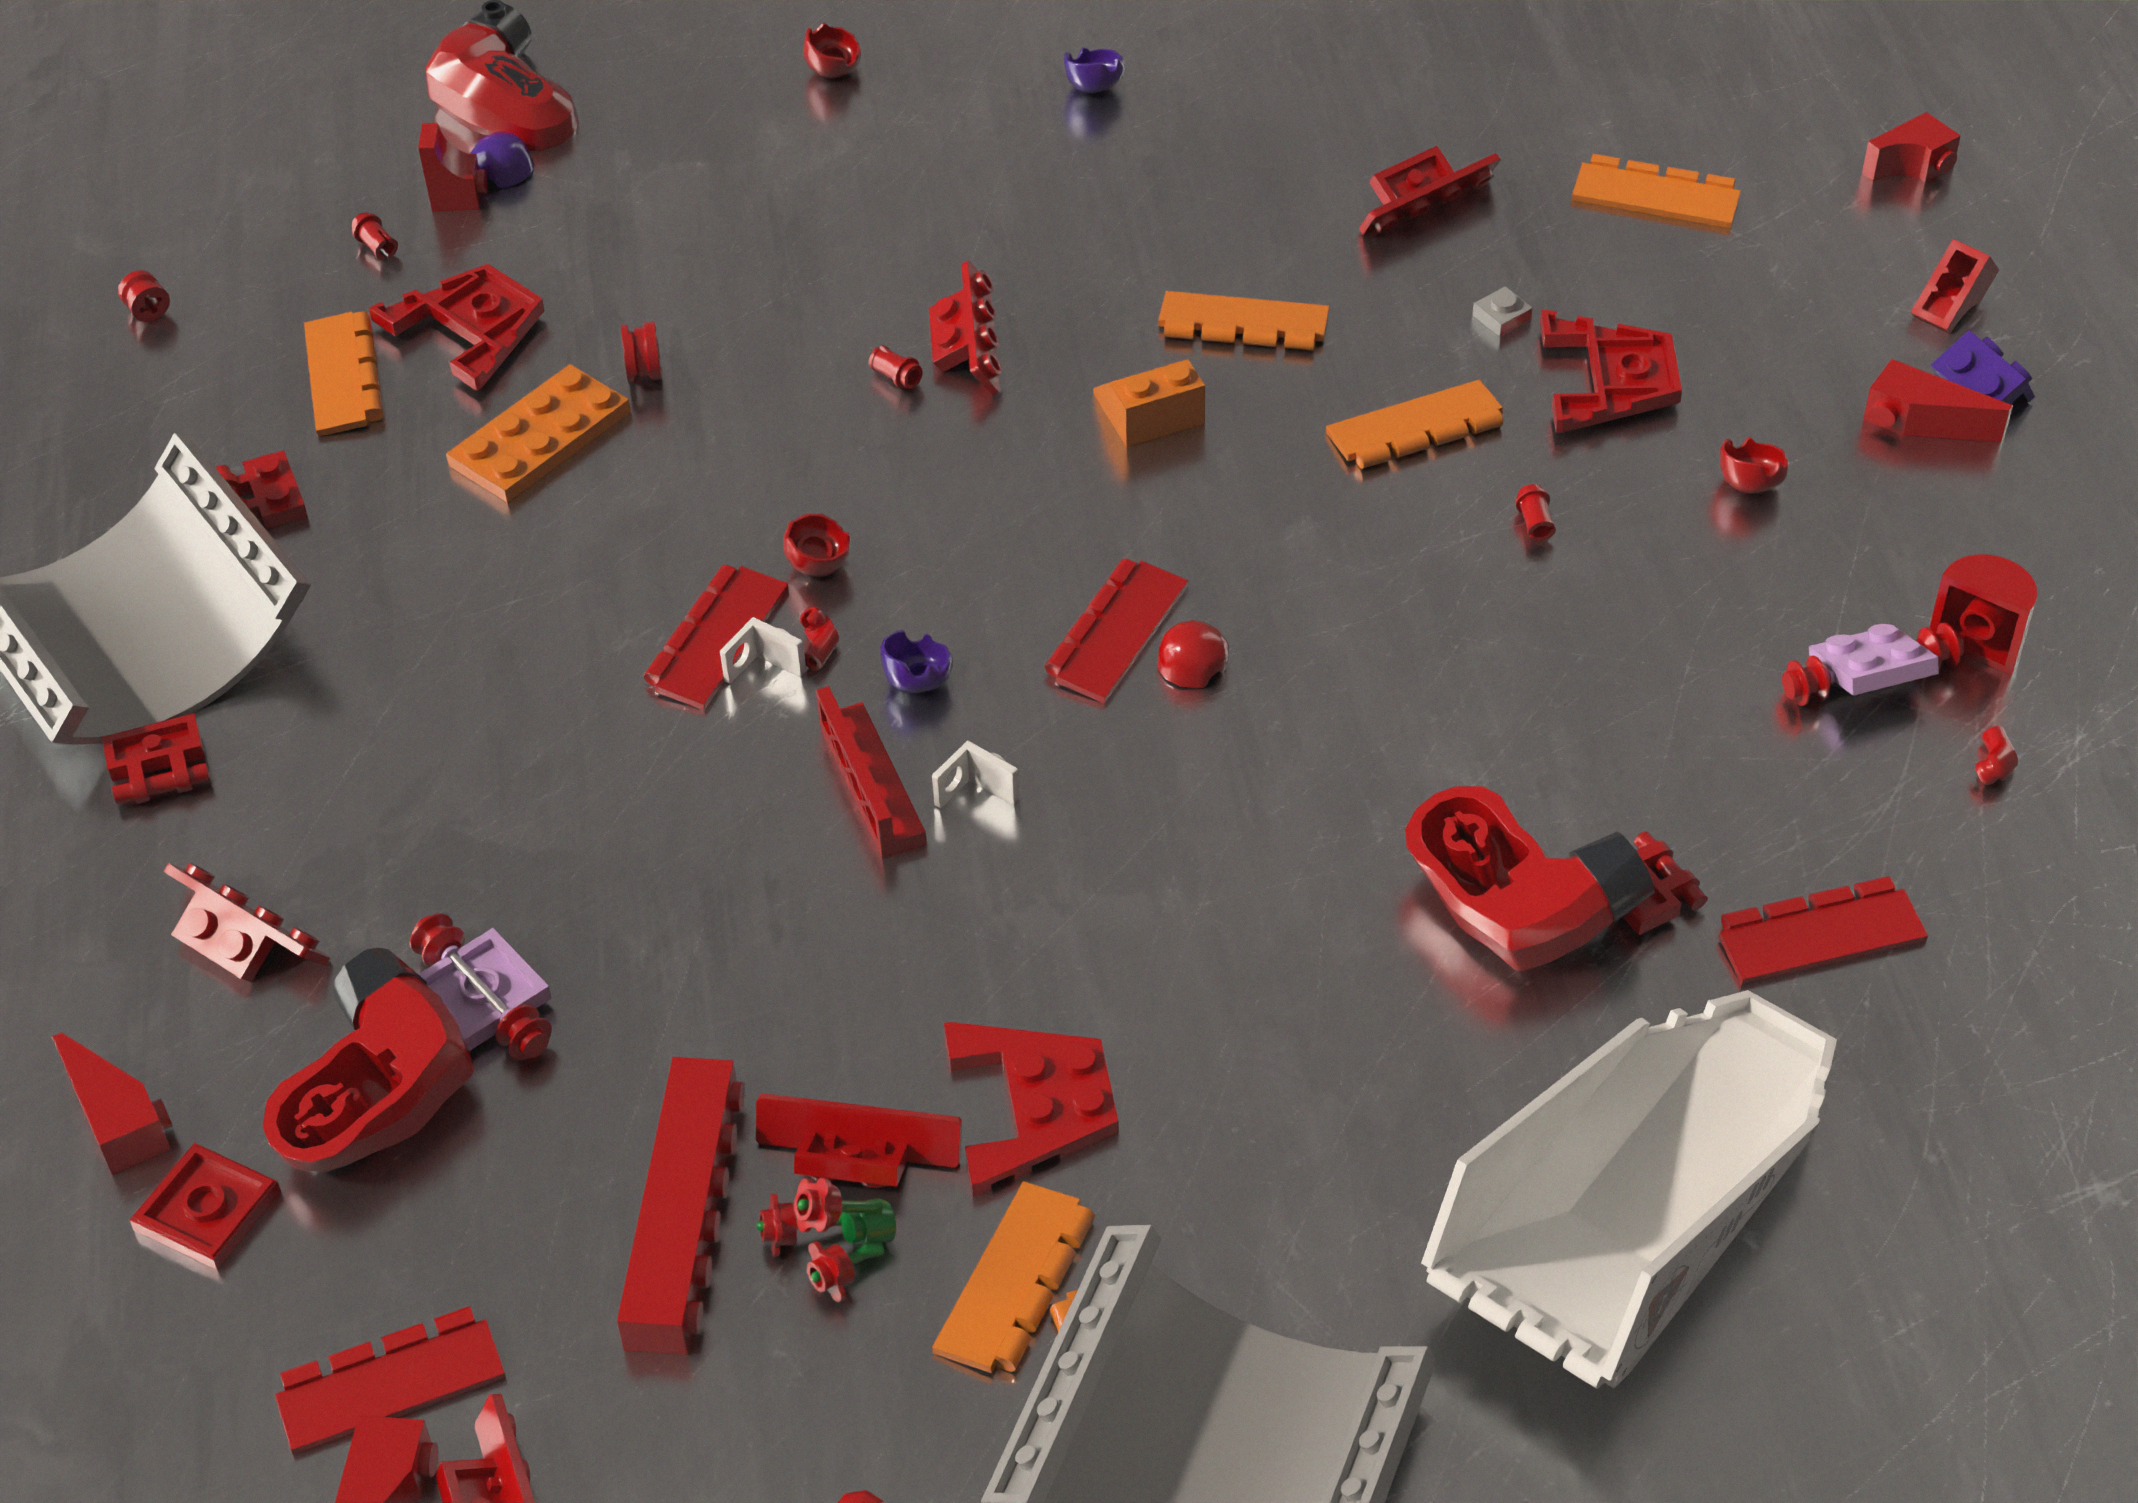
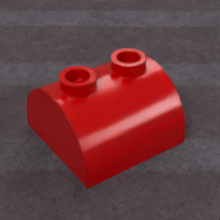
(1990, 607)

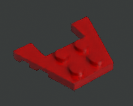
(479, 307)
(1629, 366)
(1055, 1092)

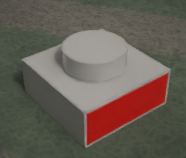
(1502, 311)

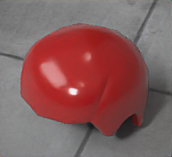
(831, 51)
(1753, 466)
(816, 545)
(1192, 654)

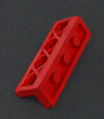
(870, 776)

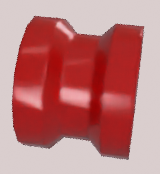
(134, 292)

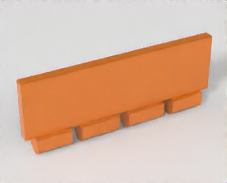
(1644, 191)
(1256, 319)
(343, 372)
(1409, 424)
(1007, 1280)

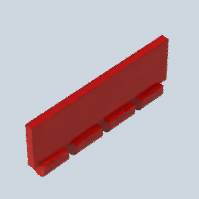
(1115, 628)
(691, 659)
(1827, 934)
(404, 1380)

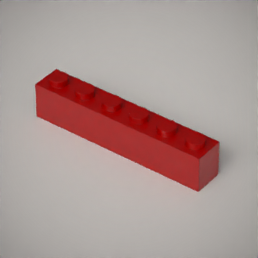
(679, 1207)

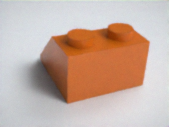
(1154, 402)

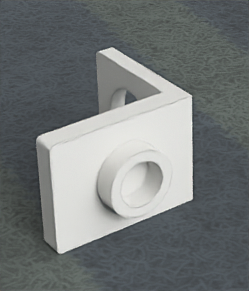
(767, 643)
(979, 767)

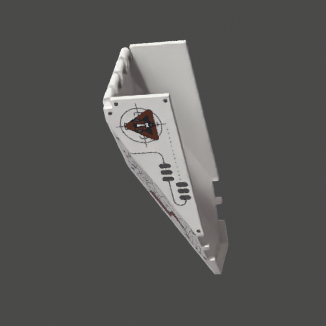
(1629, 1180)

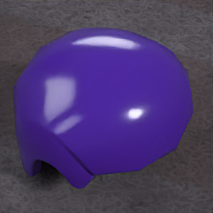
(1094, 70)
(504, 158)
(915, 664)

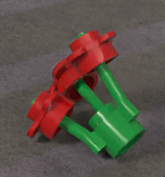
(820, 1207)

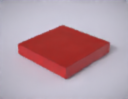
(205, 1206)

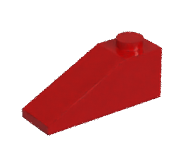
(1933, 407)
(116, 1107)
(387, 1461)

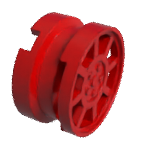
(641, 352)

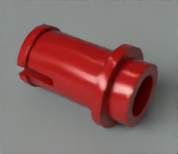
(369, 230)
(903, 371)
(1533, 504)

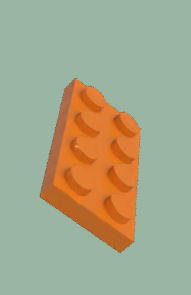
(538, 433)

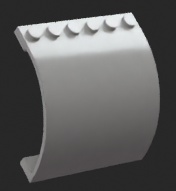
(150, 611)
(1192, 1405)

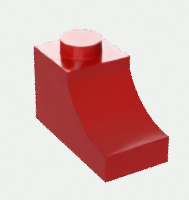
(1913, 149)
(449, 173)
(1955, 286)

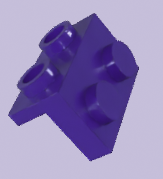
(1981, 368)

